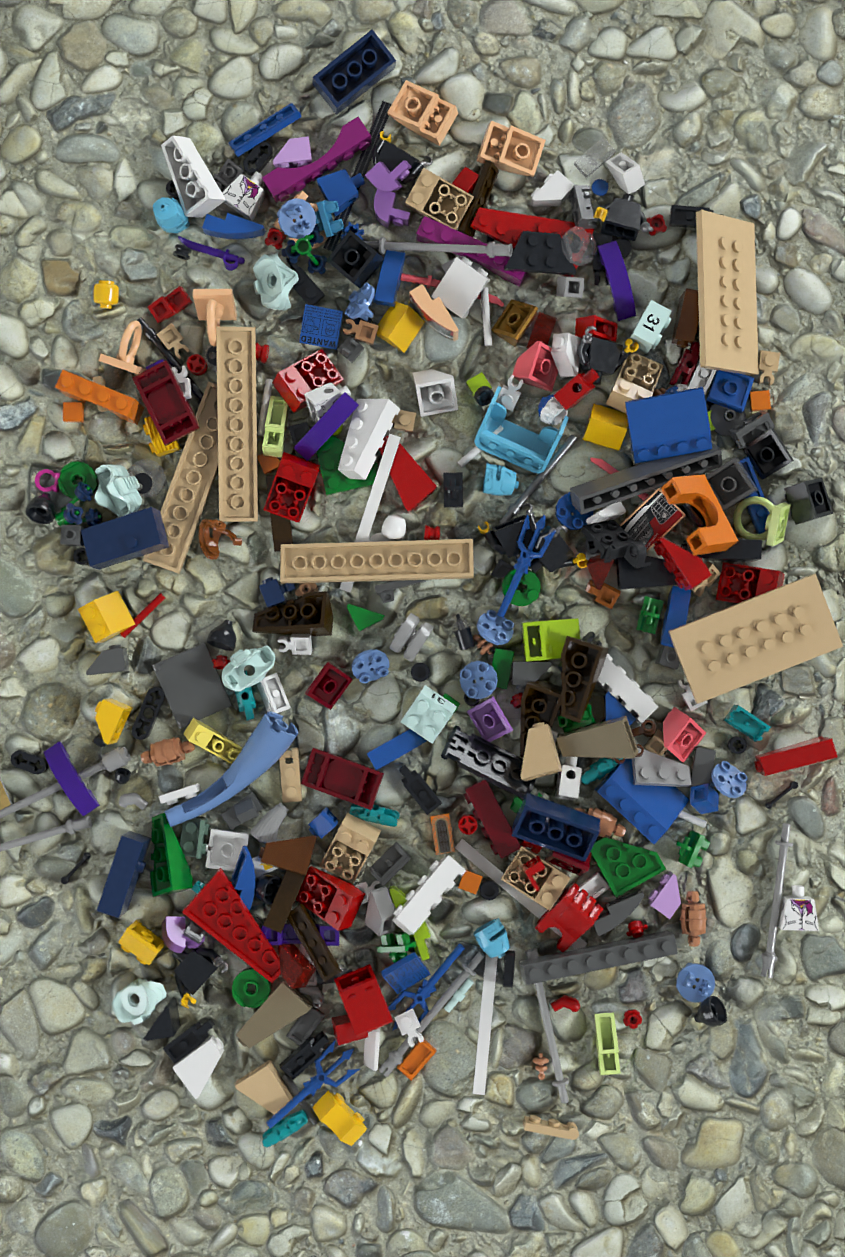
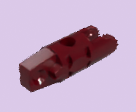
(690, 358)

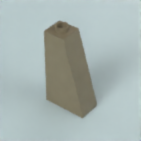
(599, 740)
(275, 1013)

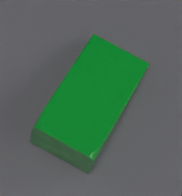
(502, 665)

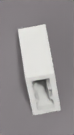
(199, 1064)

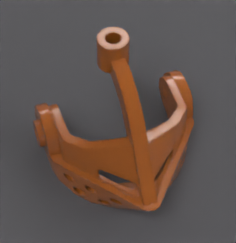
(209, 544)

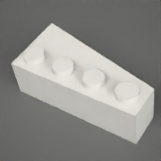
(191, 177)
(366, 436)
(626, 691)
(427, 895)

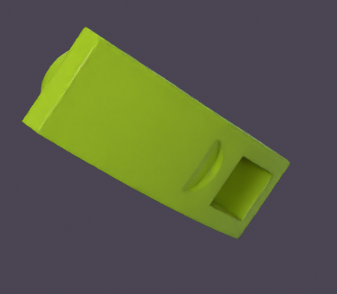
(422, 932)

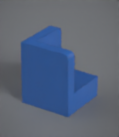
(704, 798)

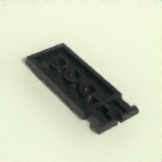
(487, 762)

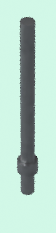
(514, 508)

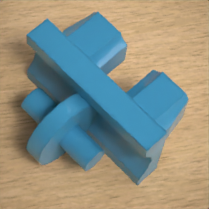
(325, 220)

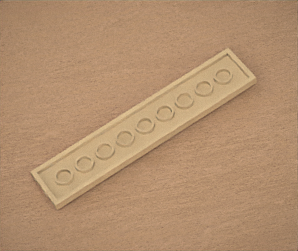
(237, 424)
(190, 486)
(377, 561)

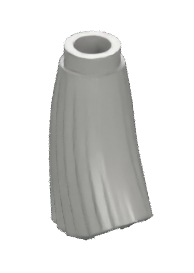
(267, 828)

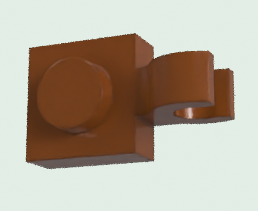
(606, 595)

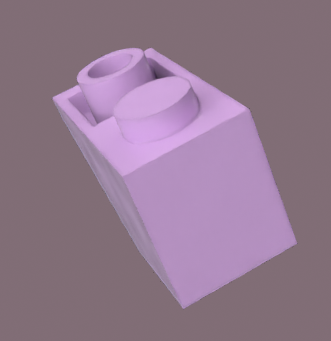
(294, 154)
(666, 897)

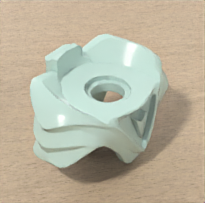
(274, 282)
(117, 490)
(259, 658)
(150, 995)

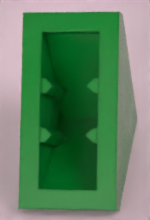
(364, 618)

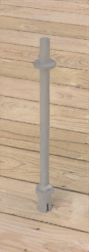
(490, 249)
(70, 826)
(769, 956)
(395, 1057)
(559, 1082)

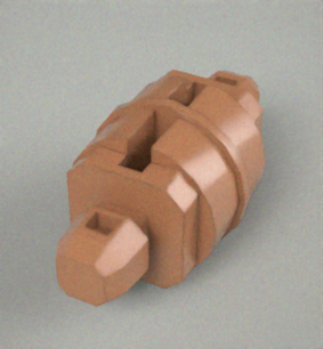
(167, 751)
(607, 822)
(693, 918)

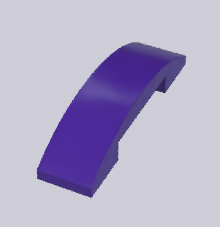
(618, 280)
(326, 426)
(70, 780)
(288, 935)

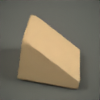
(656, 743)

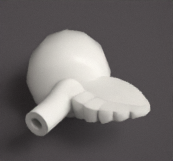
(392, 529)

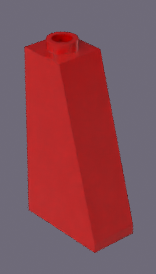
(409, 478)
(796, 756)

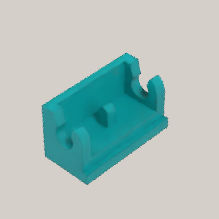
(746, 723)

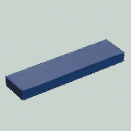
(264, 129)
(756, 511)

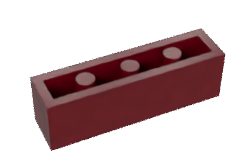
(492, 817)

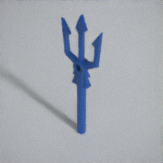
(525, 559)
(427, 986)
(315, 1083)

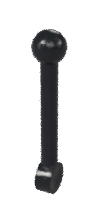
(793, 785)
(64, 880)

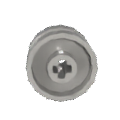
(411, 637)

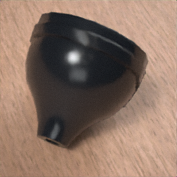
(41, 509)
(223, 636)
(267, 888)
(711, 1012)

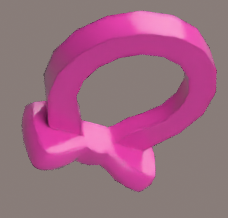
(55, 487)

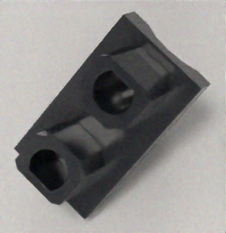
(453, 490)

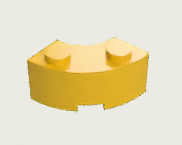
(340, 1117)

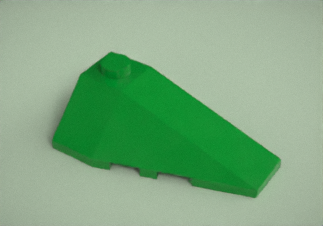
(170, 866)

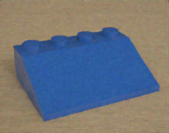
(668, 425)
(644, 806)

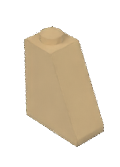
(540, 753)
(265, 1087)

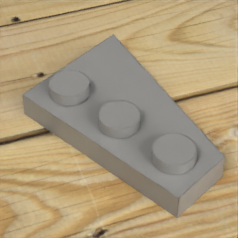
(659, 771)

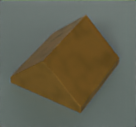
(514, 321)

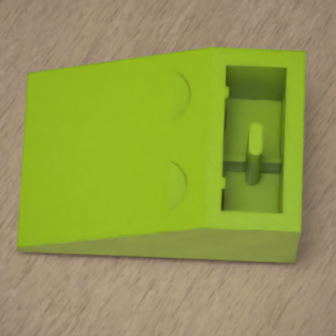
(546, 638)

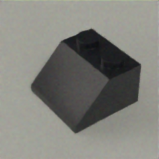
(355, 259)
(808, 500)

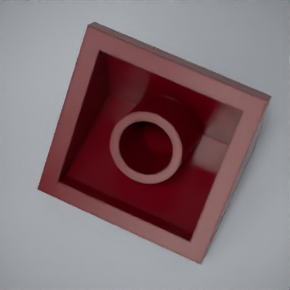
(328, 685)
(568, 863)

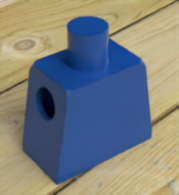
(340, 188)

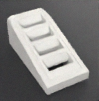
(608, 513)

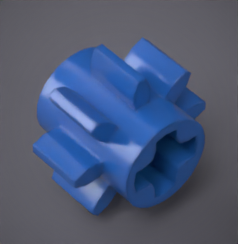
(354, 228)

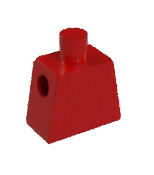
(572, 394)
(343, 1030)

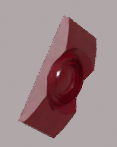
(166, 402)
(342, 778)

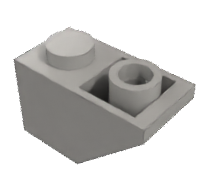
(380, 912)

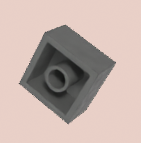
(731, 483)

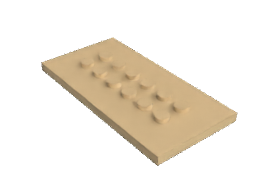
(727, 293)
(755, 638)

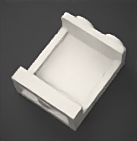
(461, 286)

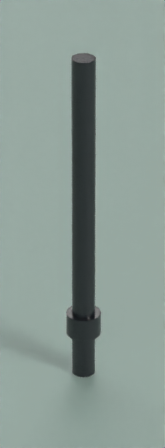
(151, 335)

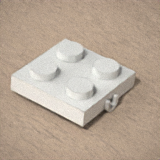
(225, 848)

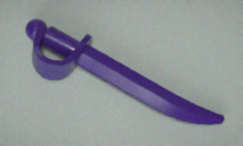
(225, 255)

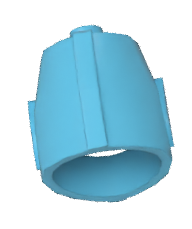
(170, 215)
(499, 480)
(492, 938)

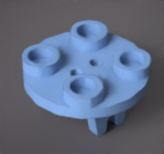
(292, 210)
(360, 301)
(495, 628)
(370, 665)
(481, 688)
(728, 780)
(687, 978)

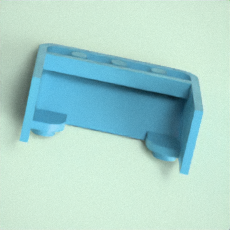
(516, 443)

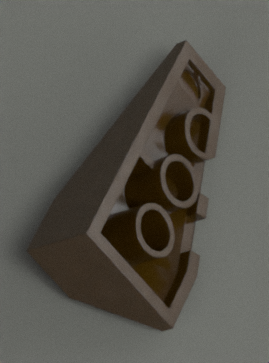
(305, 615)
(580, 671)
(538, 704)

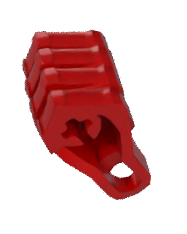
(571, 915)

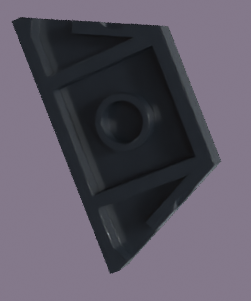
(539, 254)

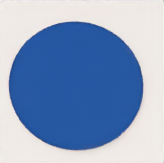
(600, 187)

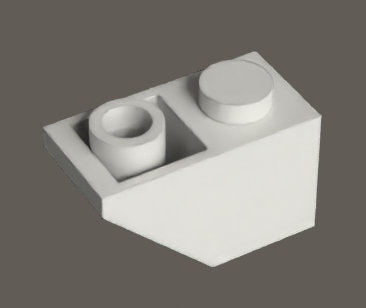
(553, 192)

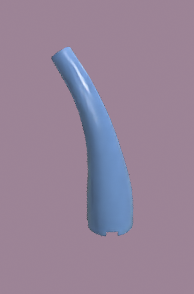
(259, 754)

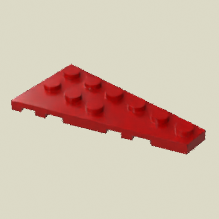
(507, 225)
(226, 918)

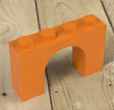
(86, 390)
(697, 492)

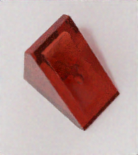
(542, 329)
(598, 570)

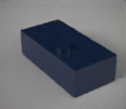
(354, 72)
(124, 538)
(556, 827)
(124, 874)

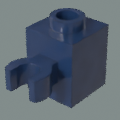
(273, 592)

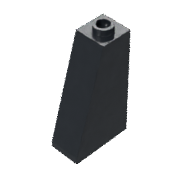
(743, 551)
(644, 577)

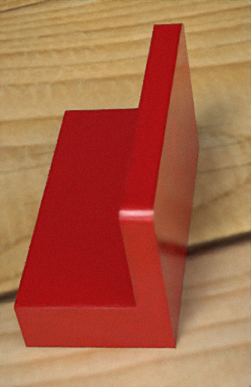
(532, 867)

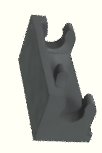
(582, 207)
(751, 428)
(390, 863)

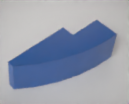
(232, 227)
(389, 278)
(676, 612)
(395, 748)
(244, 877)

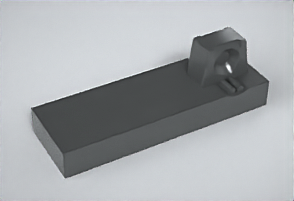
(386, 590)

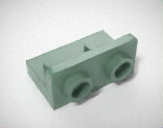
(193, 837)

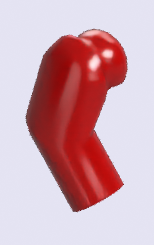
(567, 1002)

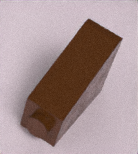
(686, 319)
(289, 854)

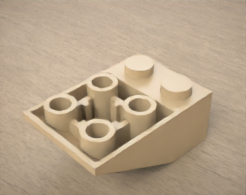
(438, 199)
(635, 381)
(350, 848)
(549, 880)

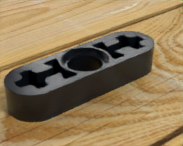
(148, 728)

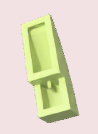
(275, 427)
(607, 1044)

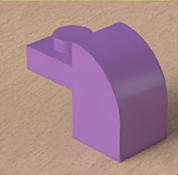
(386, 180)
(385, 211)
(173, 935)

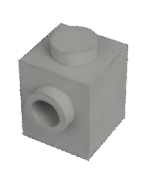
(570, 287)

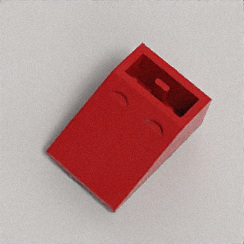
(304, 377)
(291, 487)
(686, 567)
(744, 582)
(330, 898)
(363, 1000)

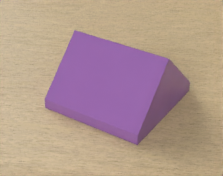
(489, 719)

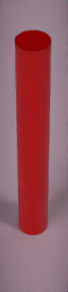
(144, 613)

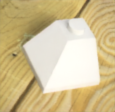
(435, 392)

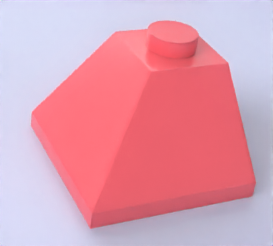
(536, 367)
(681, 734)

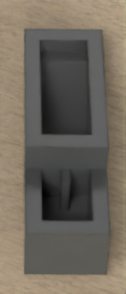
(617, 911)

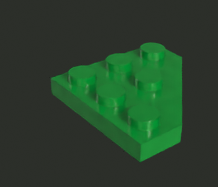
(335, 481)
(625, 864)

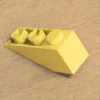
(212, 741)

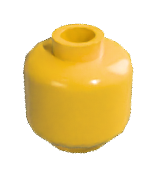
(106, 294)

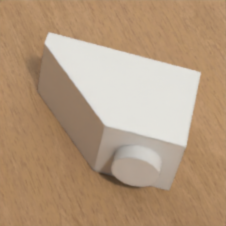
(626, 172)
(565, 354)

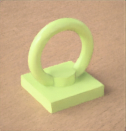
(775, 522)

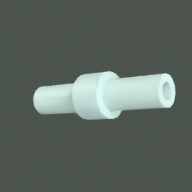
(459, 995)

